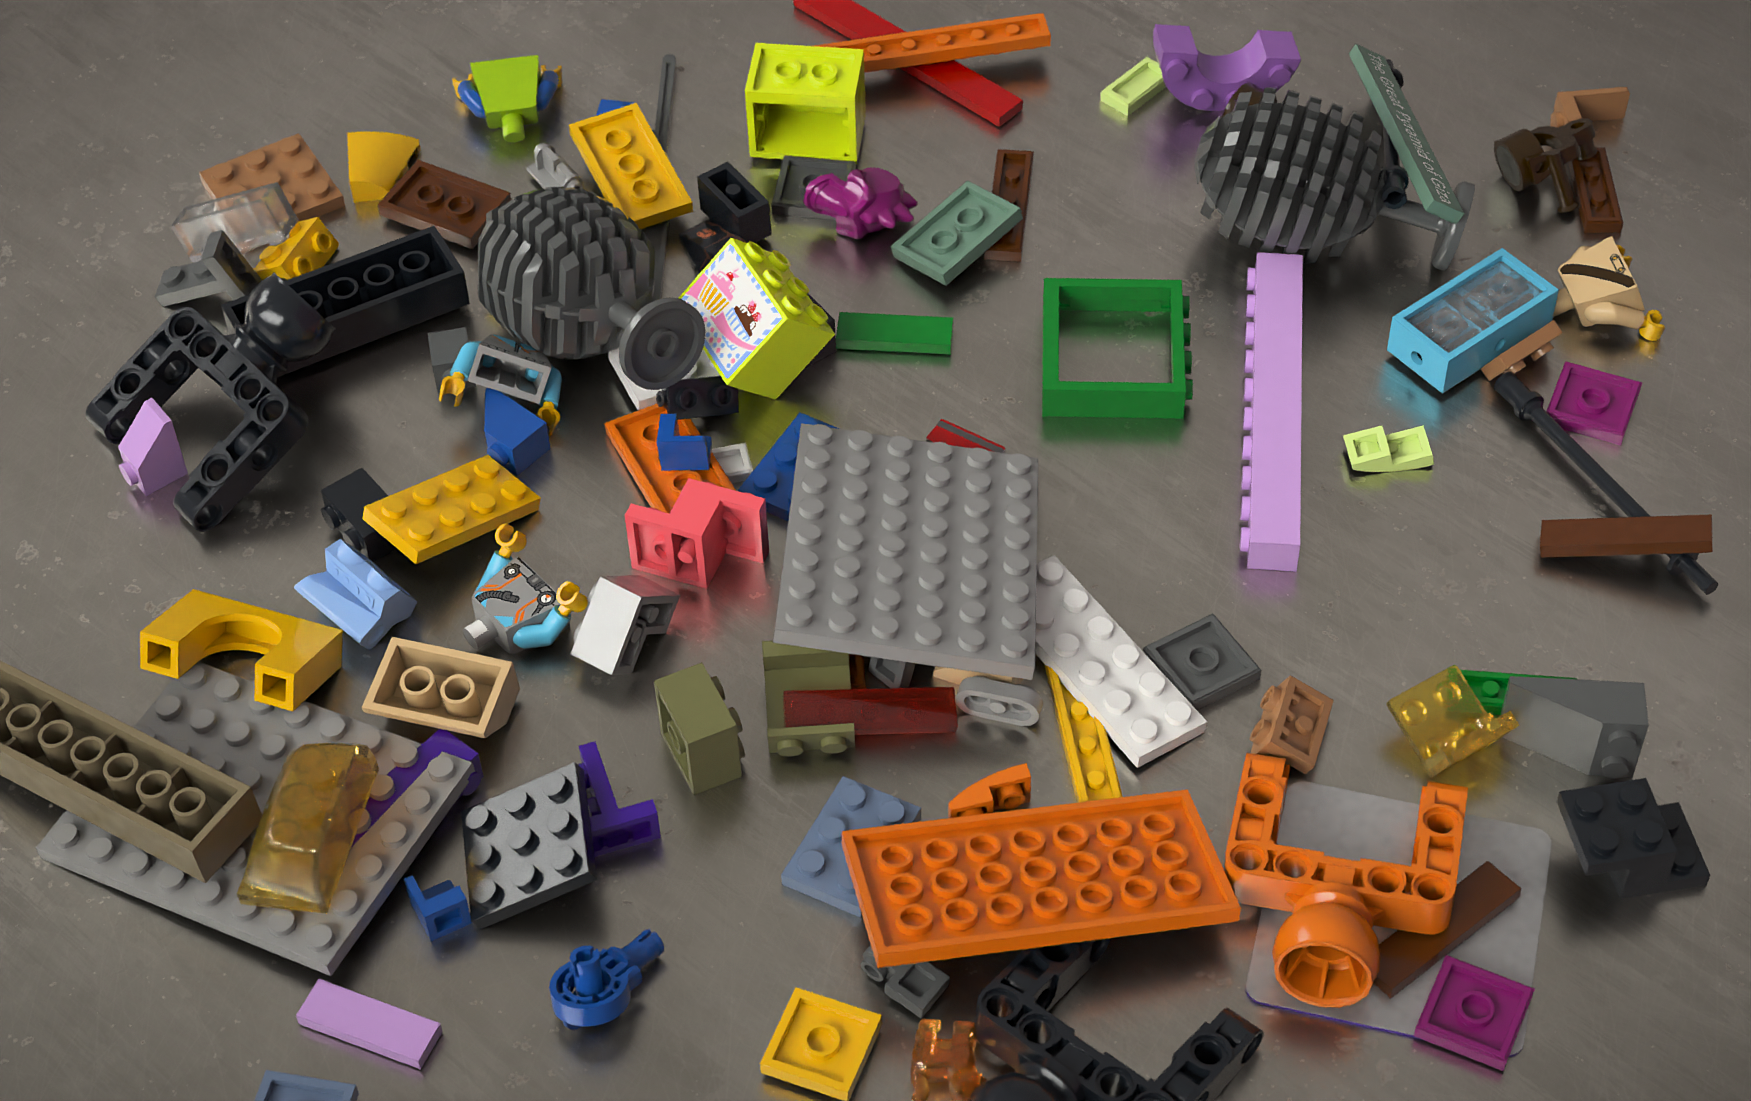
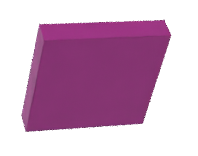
(1593, 402)
(1474, 1012)

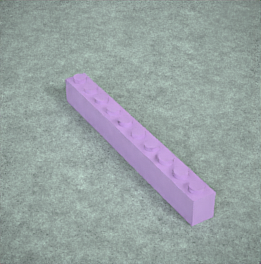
(1274, 413)

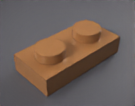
(1534, 345)

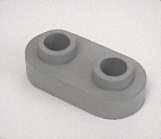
(999, 701)

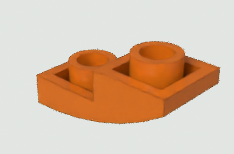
(997, 791)

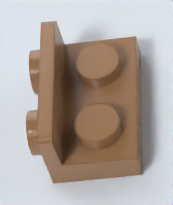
(1292, 723)

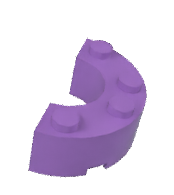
(1210, 80)

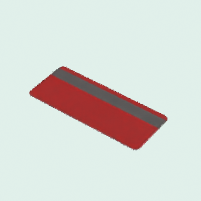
(958, 436)

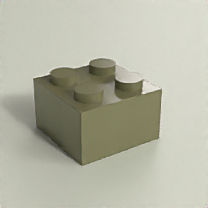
(699, 727)

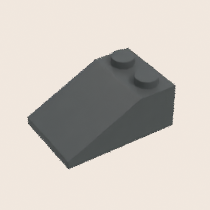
(1580, 722)

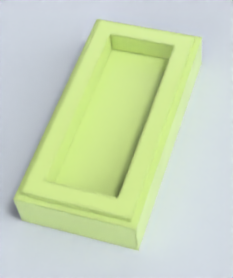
(1134, 87)

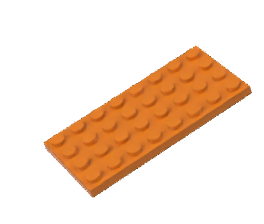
(1036, 878)

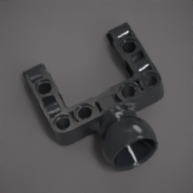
(245, 364)
(1061, 1067)

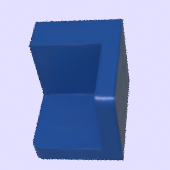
(679, 451)
(439, 908)

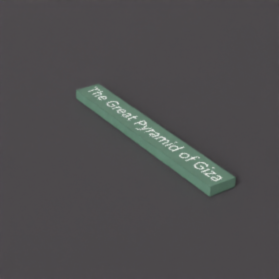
(1406, 135)

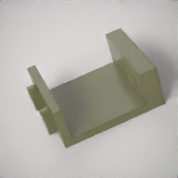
(803, 669)

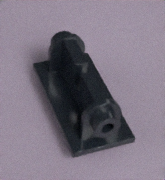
(699, 398)

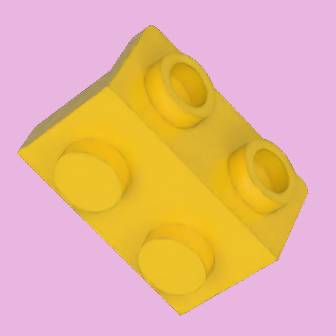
(304, 251)

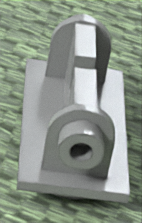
(553, 171)

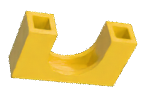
(295, 650)

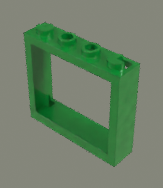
(1116, 398)

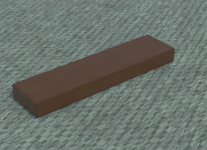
(1012, 184)
(1626, 536)
(1475, 903)

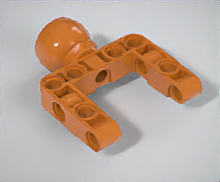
(1328, 943)

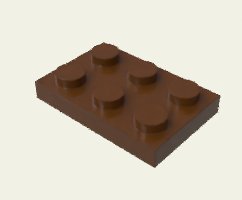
(442, 199)

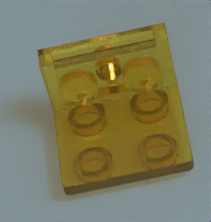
(1446, 720)

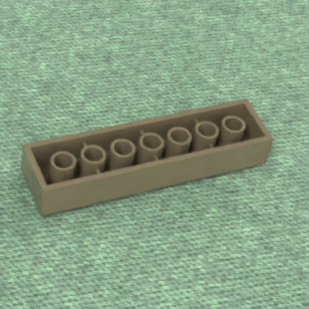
(121, 777)

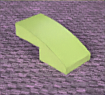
(1400, 451)

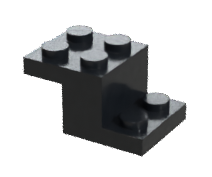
(1633, 838)

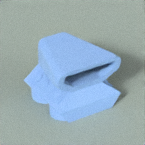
(356, 595)

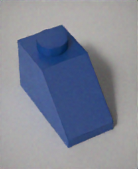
(513, 433)

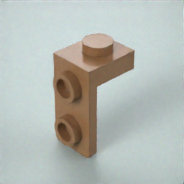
(1590, 104)

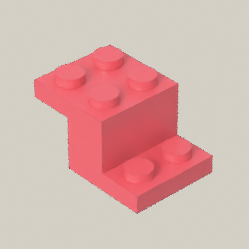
(697, 533)

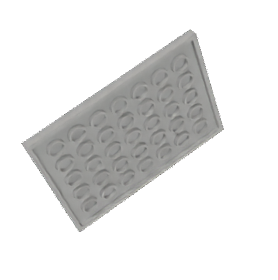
(911, 552)
(221, 725)

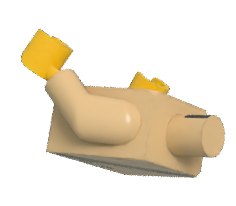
(1604, 290)

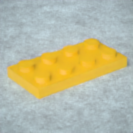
(631, 166)
(451, 508)

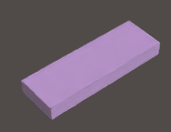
(369, 1023)

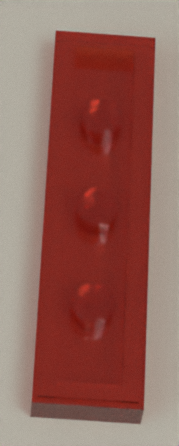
(874, 709)

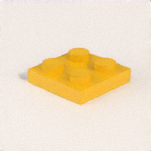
(821, 1044)

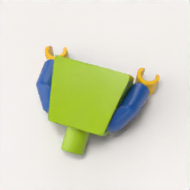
(509, 92)

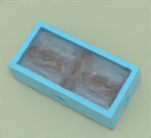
(1471, 320)

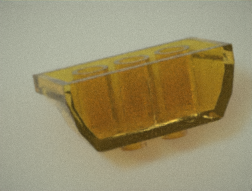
(308, 827)

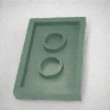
(956, 232)

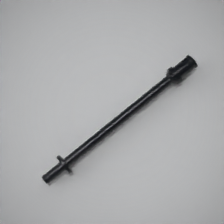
(1397, 178)
(1529, 406)

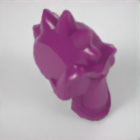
(863, 203)

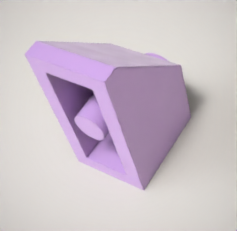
(151, 450)

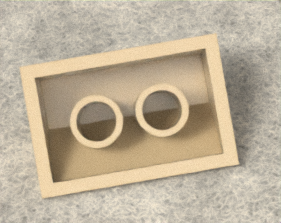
(443, 688)

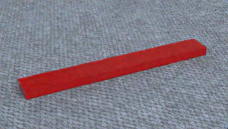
(946, 76)

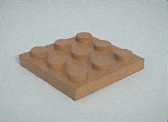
(285, 162)

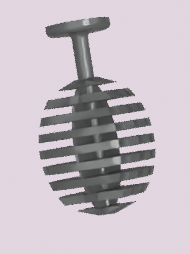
(1305, 179)
(581, 282)

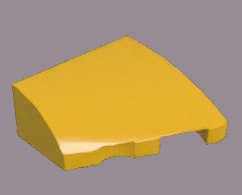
(377, 162)

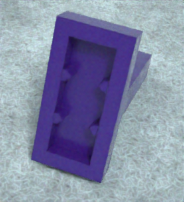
(614, 827)

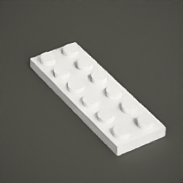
(1108, 669)

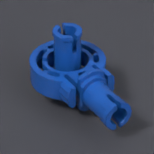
(601, 981)

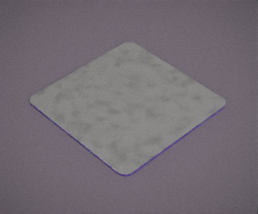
(1384, 830)

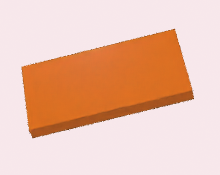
(636, 443)

